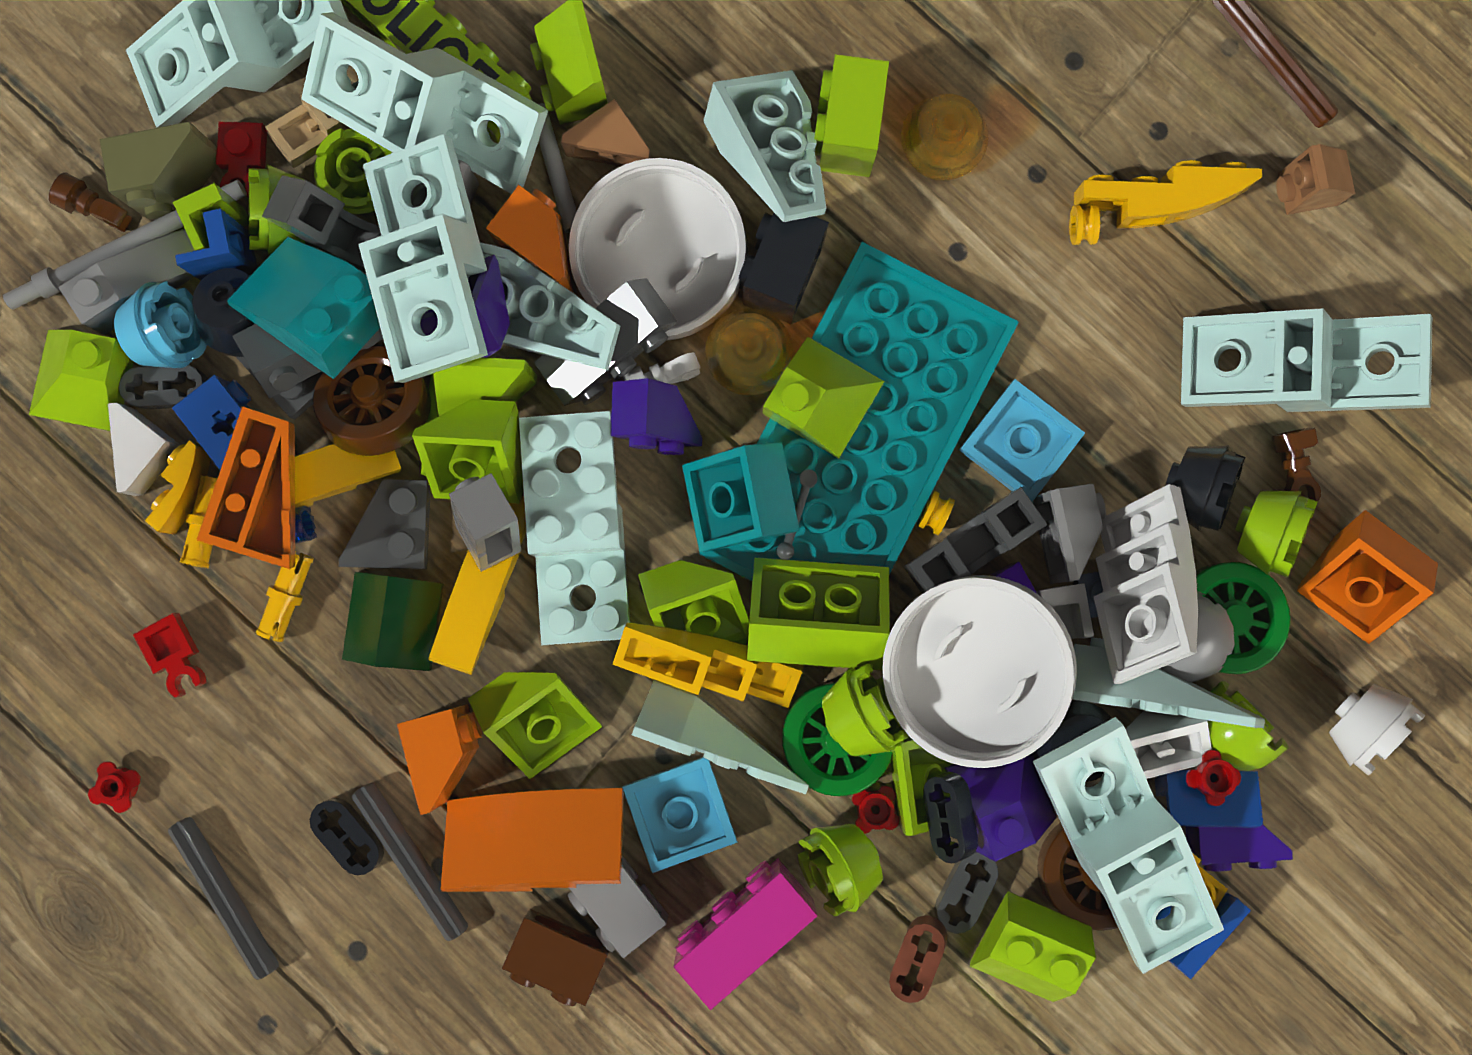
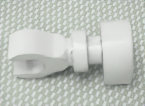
(675, 371)

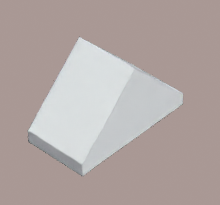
(138, 449)
(1168, 742)

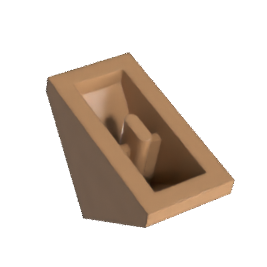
(605, 138)

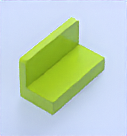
(191, 209)

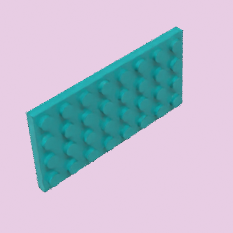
(935, 362)

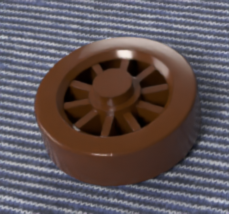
(374, 410)
(1053, 883)

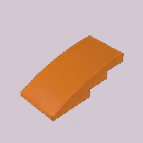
(533, 840)

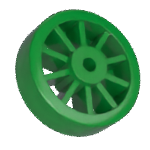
(1242, 614)
(802, 766)

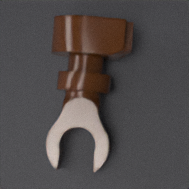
(72, 192)
(1296, 462)

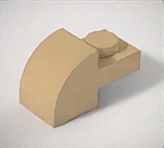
(302, 132)

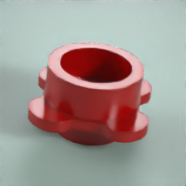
(1226, 782)
(127, 787)
(884, 818)

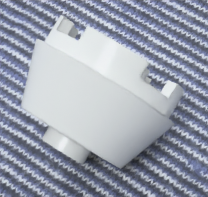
(1373, 725)

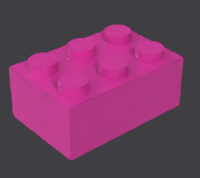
(743, 932)

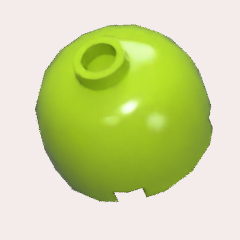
(1242, 745)

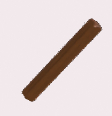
(1278, 60)

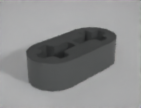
(163, 377)
(975, 896)

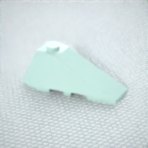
(768, 139)
(550, 317)
(1152, 691)
(692, 724)

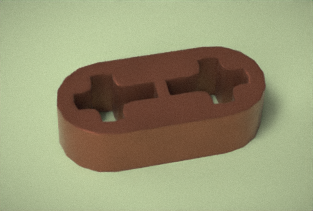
(927, 962)

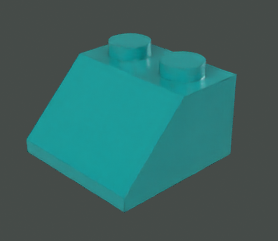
(740, 496)

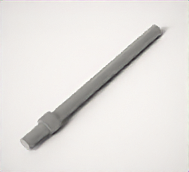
(46, 282)

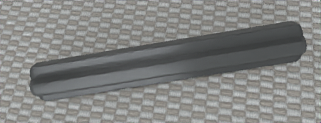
(410, 861)
(223, 898)

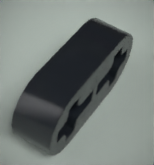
(950, 817)
(338, 843)

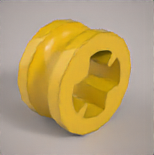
(1084, 224)
(936, 513)

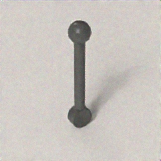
(808, 480)

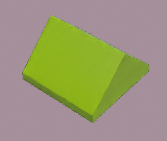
(910, 771)

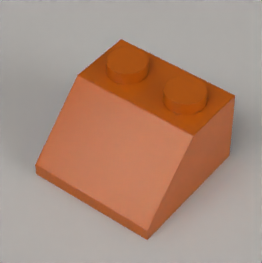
(534, 232)
(1369, 577)
(438, 753)

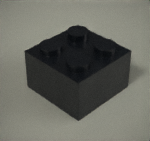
(782, 265)

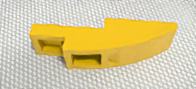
(1182, 194)

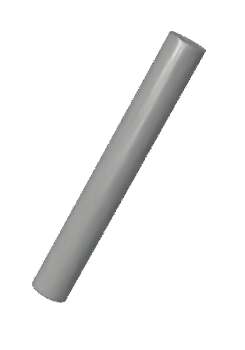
(557, 174)

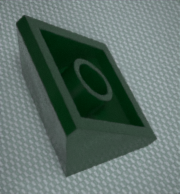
(392, 622)

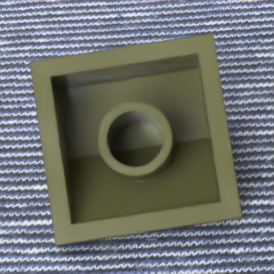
(157, 166)

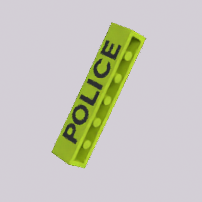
(419, 27)

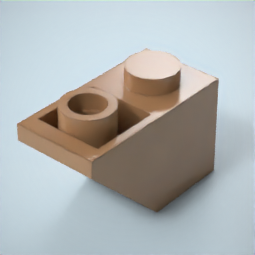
(1315, 180)

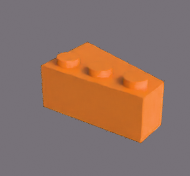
(255, 492)

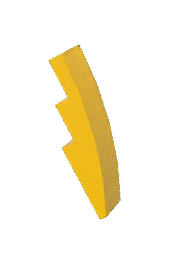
(335, 471)
(474, 608)
(704, 661)

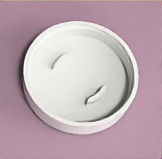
(664, 226)
(979, 671)

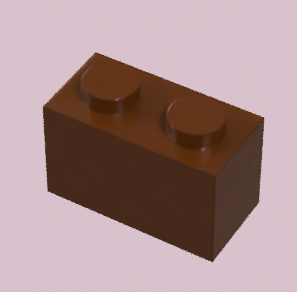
(555, 958)

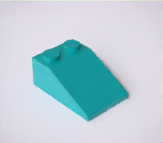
(310, 304)

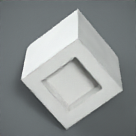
(1072, 607)

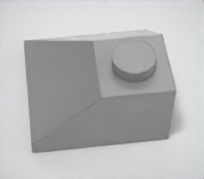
(1071, 529)

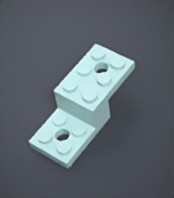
(222, 46)
(419, 97)
(423, 260)
(1307, 361)
(574, 526)
(1129, 845)

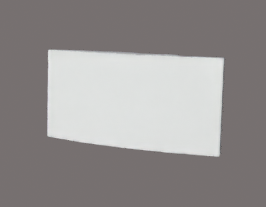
(1147, 585)

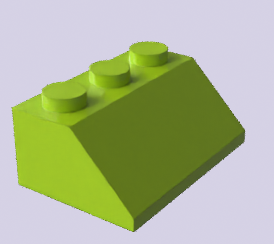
(818, 613)

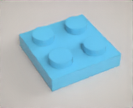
(1021, 440)
(679, 814)

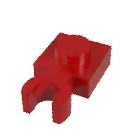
(240, 148)
(167, 648)

